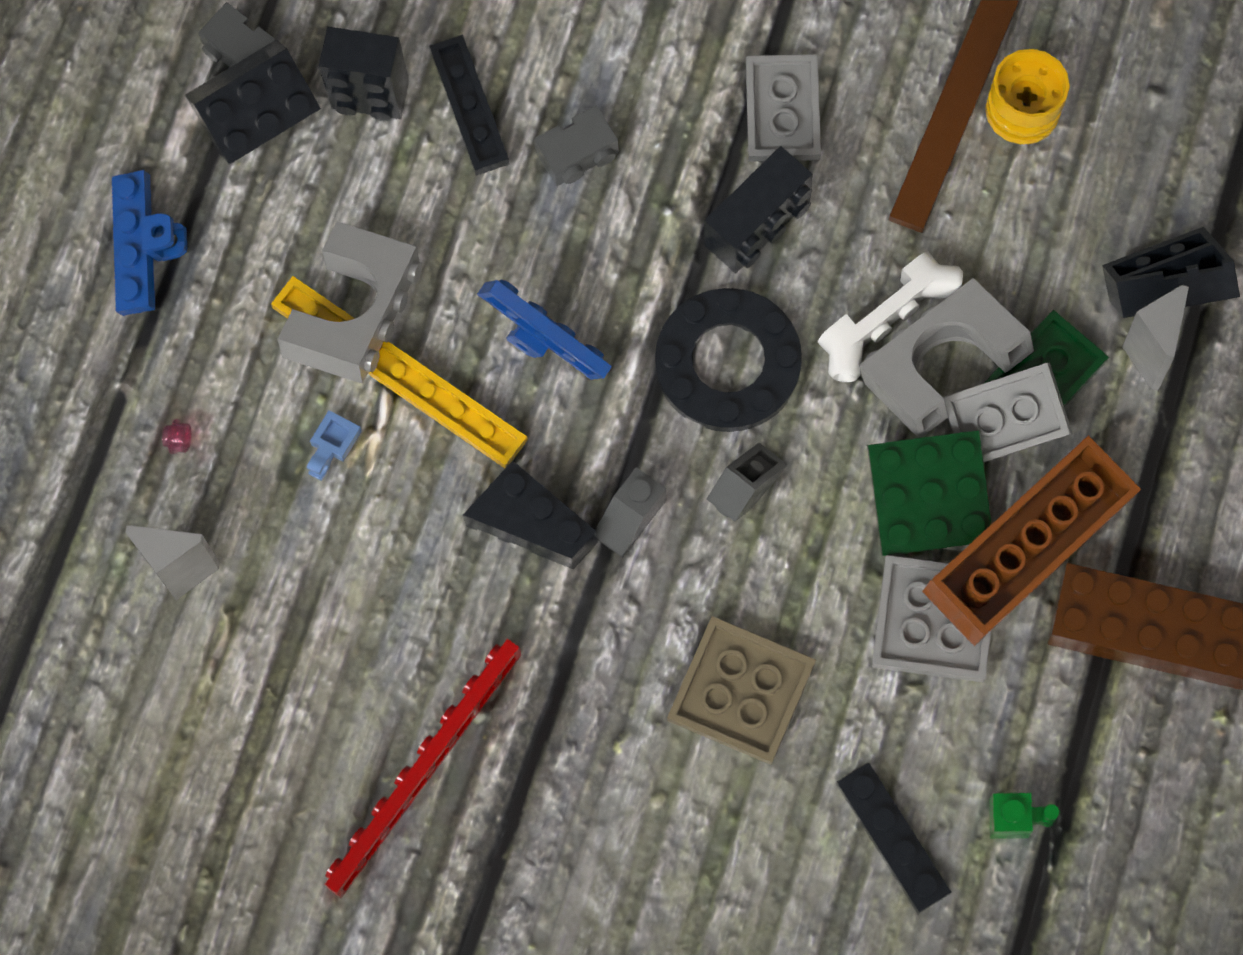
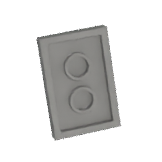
(783, 106)
(1011, 412)

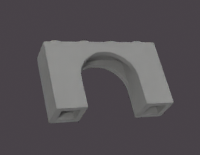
(965, 316)
(353, 346)

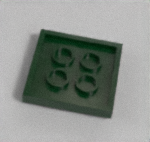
(929, 492)

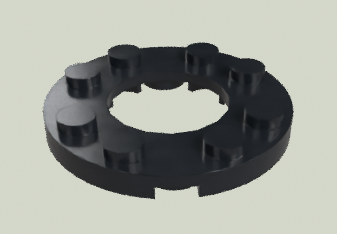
(733, 409)

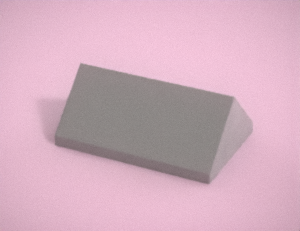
(1155, 335)
(175, 556)

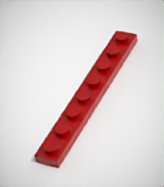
(413, 779)

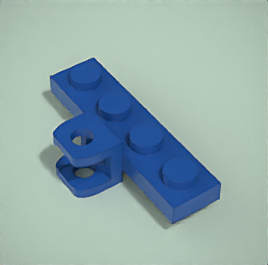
(138, 241)
(539, 332)

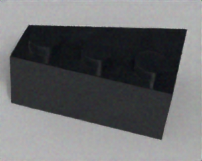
(1186, 260)
(530, 516)

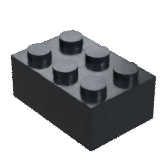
(364, 73)
(253, 101)
(758, 210)

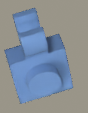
(332, 439)

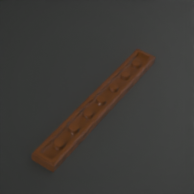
(952, 113)

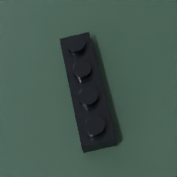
(469, 105)
(893, 838)

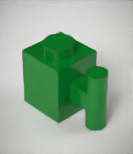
(1013, 815)

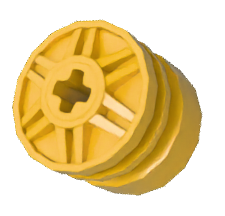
(1031, 79)

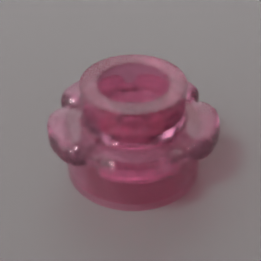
(177, 437)

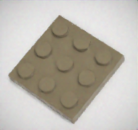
(741, 690)

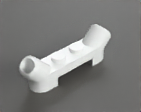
(846, 340)

